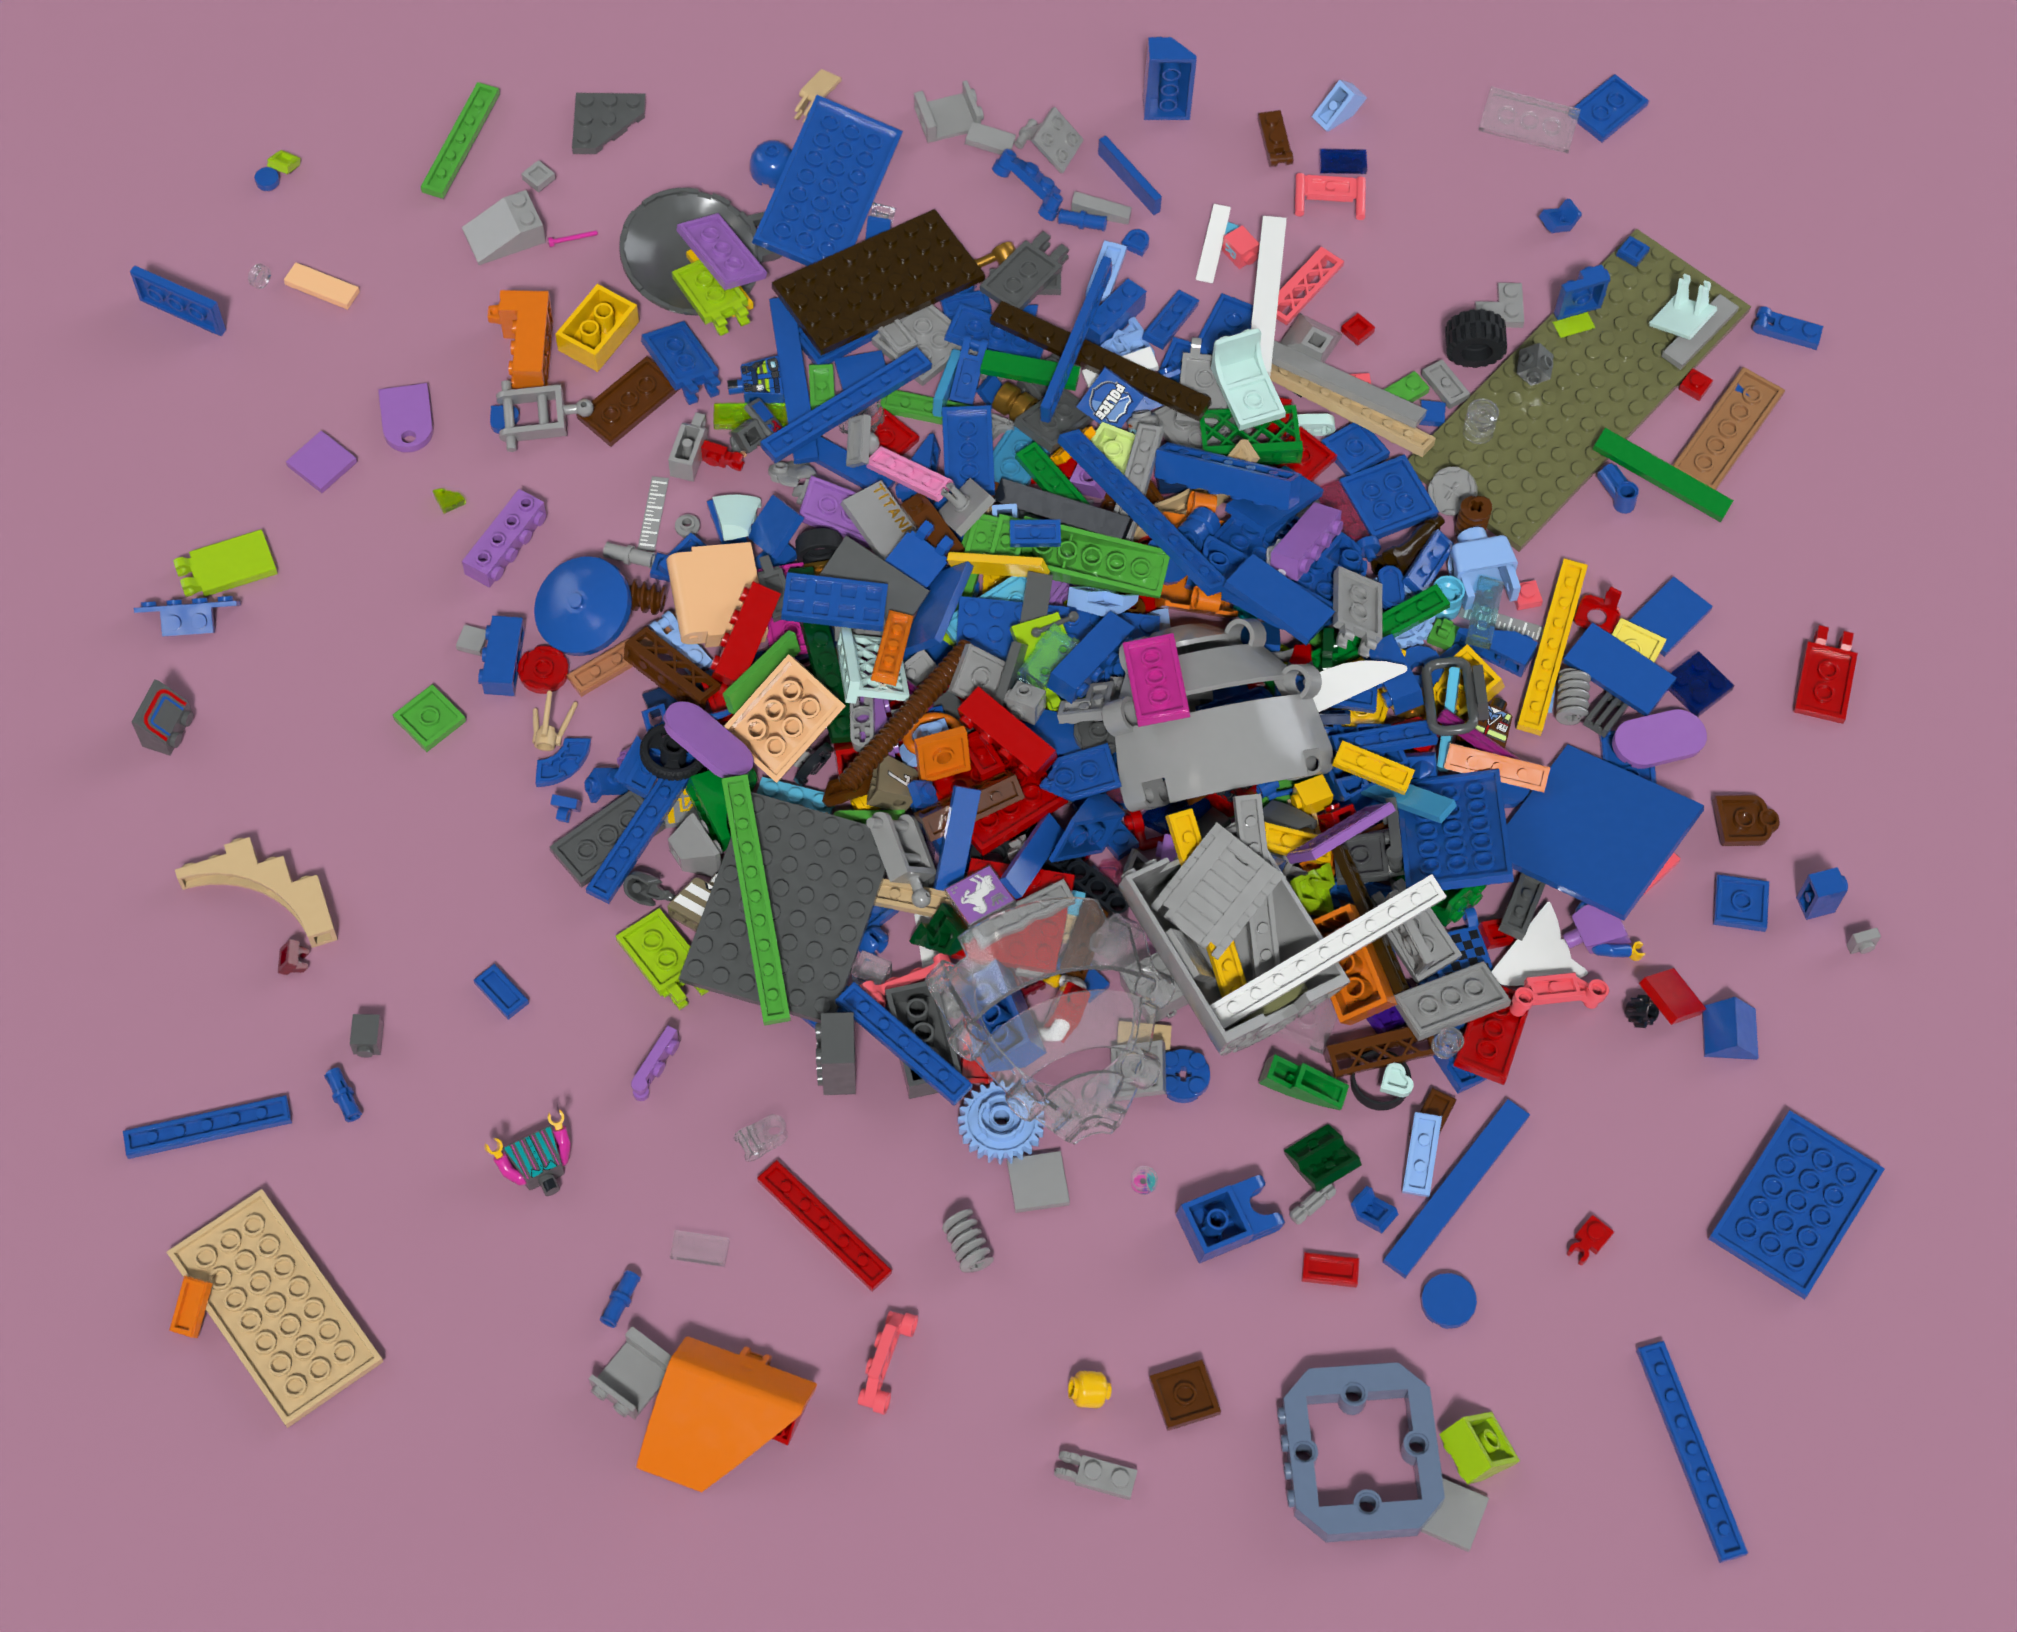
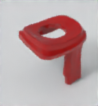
(1606, 605)

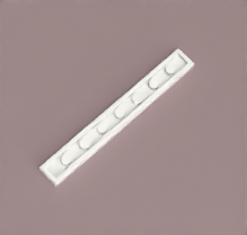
(1268, 284)

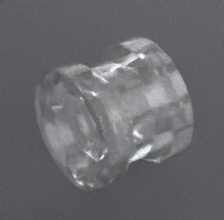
(1447, 1036)

